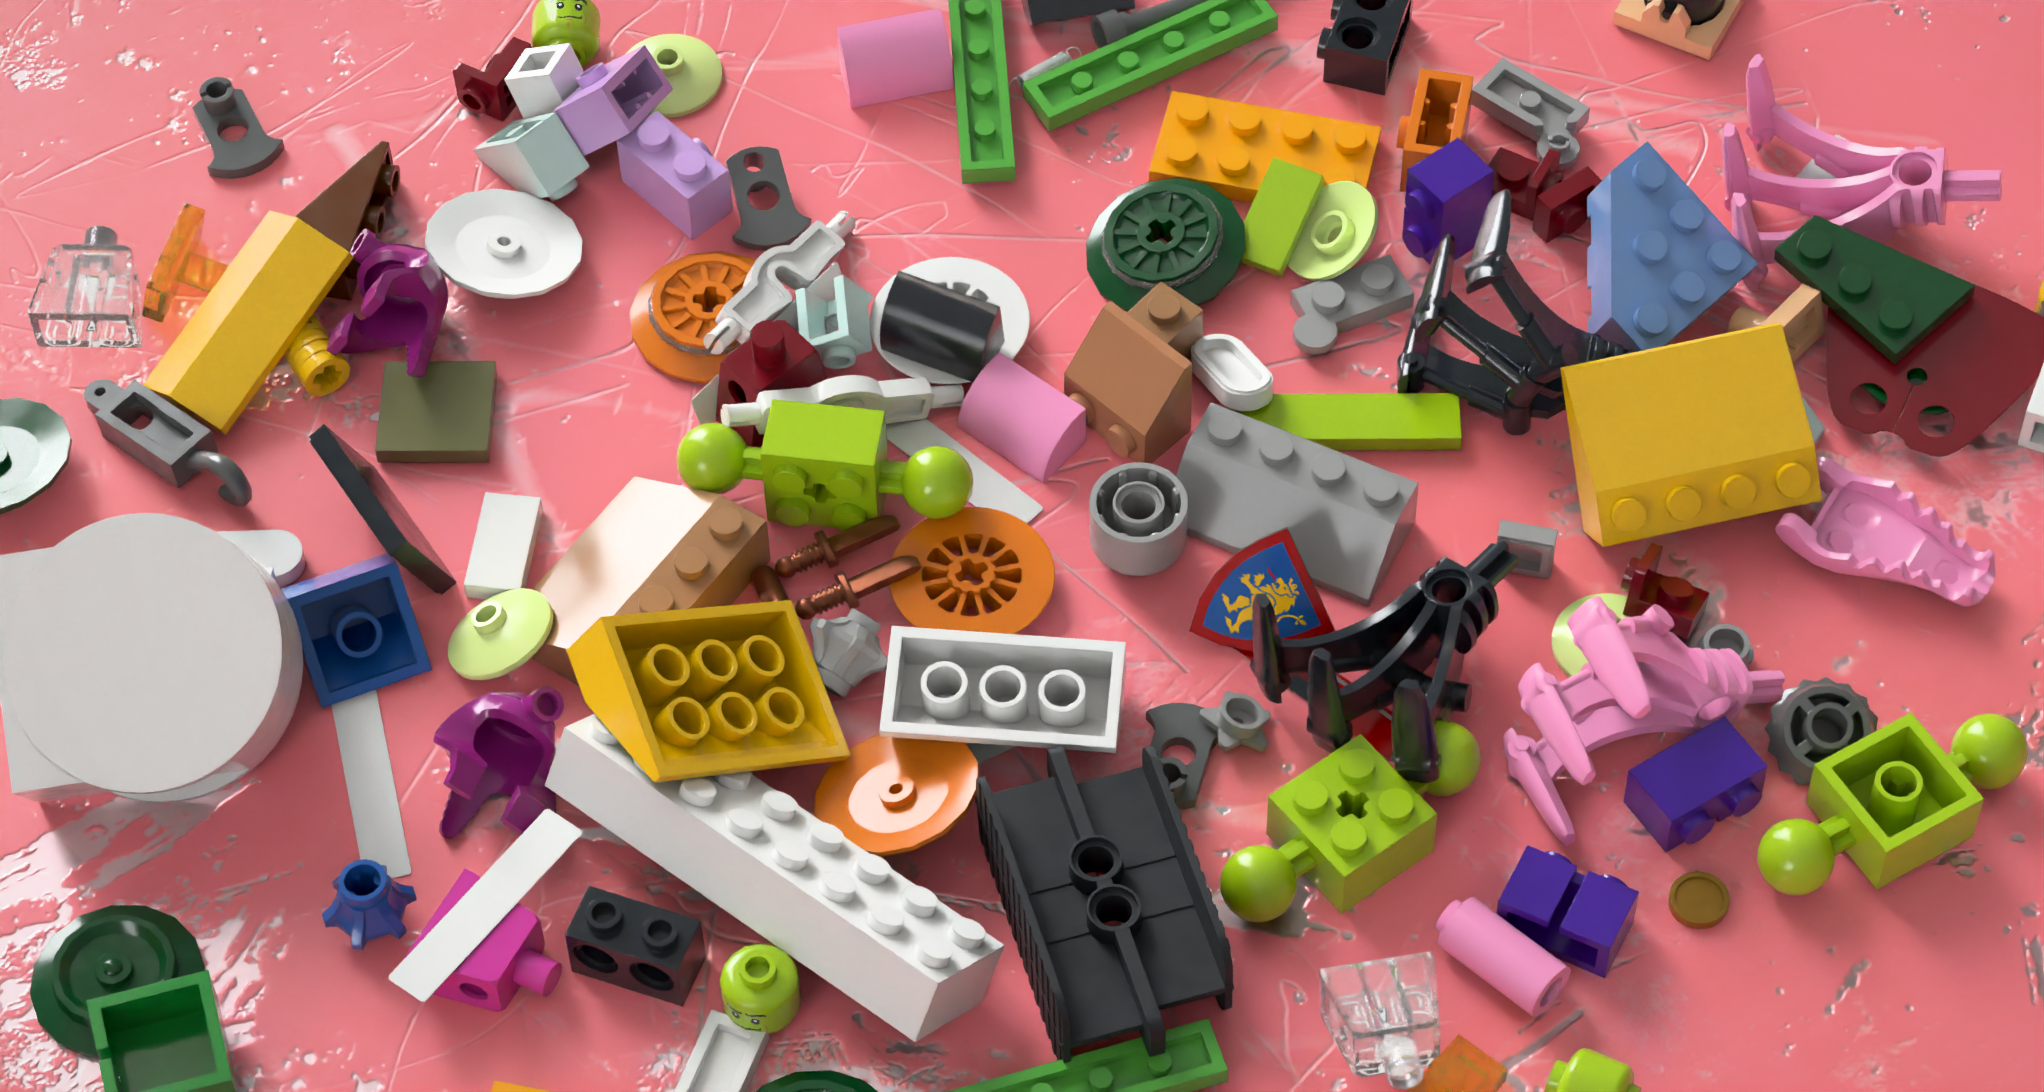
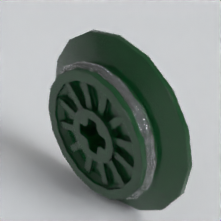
(1202, 248)

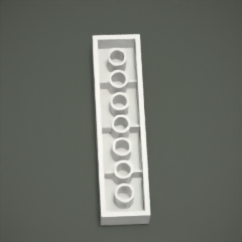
(788, 881)

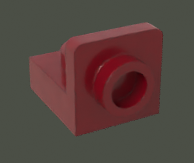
(487, 90)
(1524, 178)
(1564, 205)
(1672, 593)

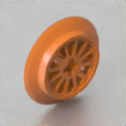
(989, 531)

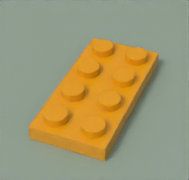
(1235, 142)

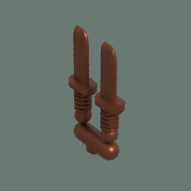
(830, 549)

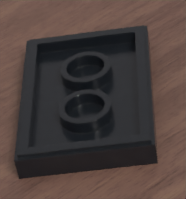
(381, 510)

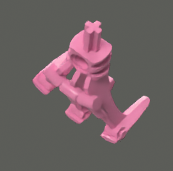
(1873, 189)
(1633, 685)

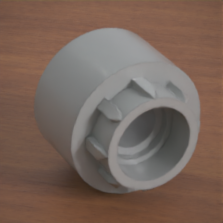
(1138, 518)

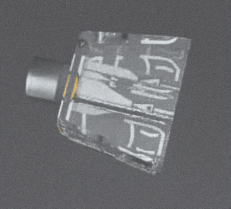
(88, 295)
(1384, 1015)

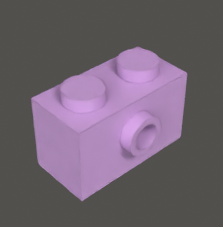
(613, 99)
(675, 175)

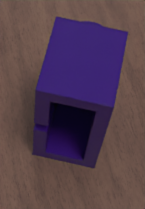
(1444, 197)
(1694, 783)
(1568, 912)

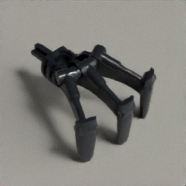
(1517, 373)
(1397, 646)

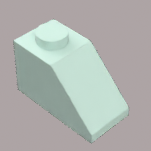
(535, 156)

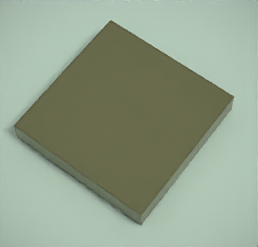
(437, 415)

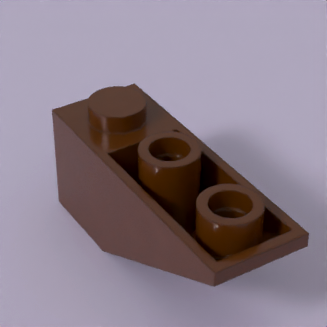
(354, 204)

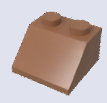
(1131, 386)

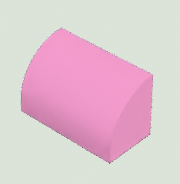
(895, 58)
(1022, 418)

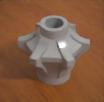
(846, 651)

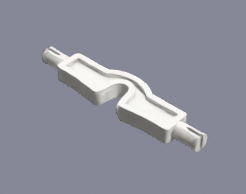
(762, 292)
(899, 398)

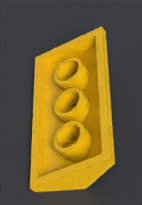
(248, 320)

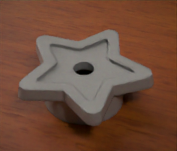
(1244, 710)

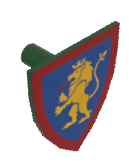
(1263, 567)

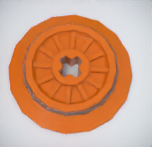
(673, 313)

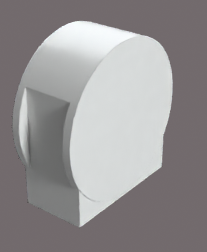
(142, 662)

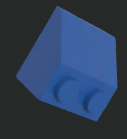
(357, 629)

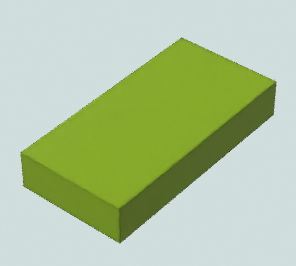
(1279, 215)

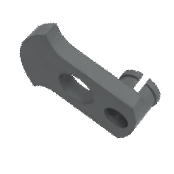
(227, 107)
(763, 227)
(1181, 725)

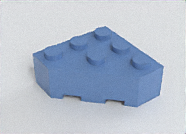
(1655, 254)

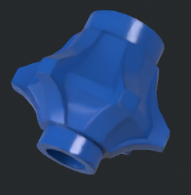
(368, 903)

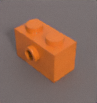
(1436, 118)

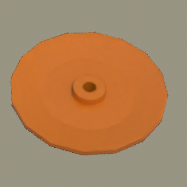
(898, 792)

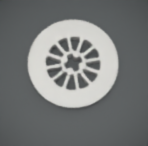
(969, 278)

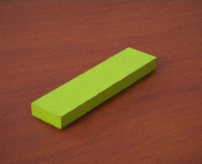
(1368, 420)

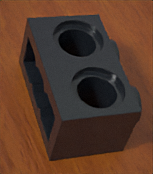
(1364, 42)
(635, 945)

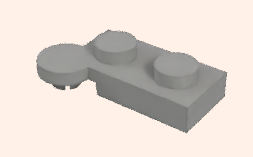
(1533, 110)
(1348, 303)

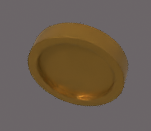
(1698, 900)

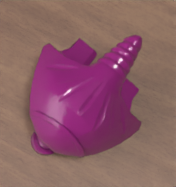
(402, 303)
(503, 748)

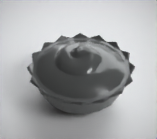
(1815, 724)

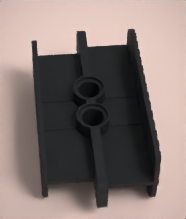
(1087, 974)

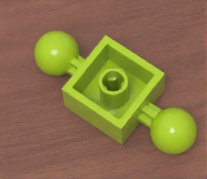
(825, 466)
(1892, 802)
(1345, 827)

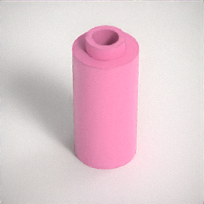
(1502, 955)

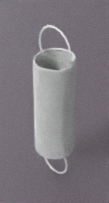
(1055, 61)

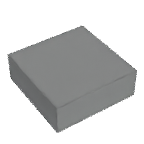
(1531, 545)

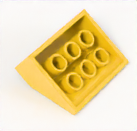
(1689, 435)
(709, 690)

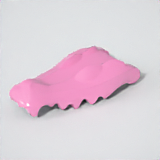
(1883, 534)

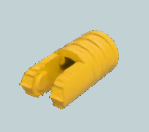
(313, 365)

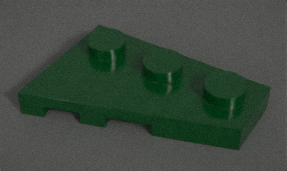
(1871, 286)

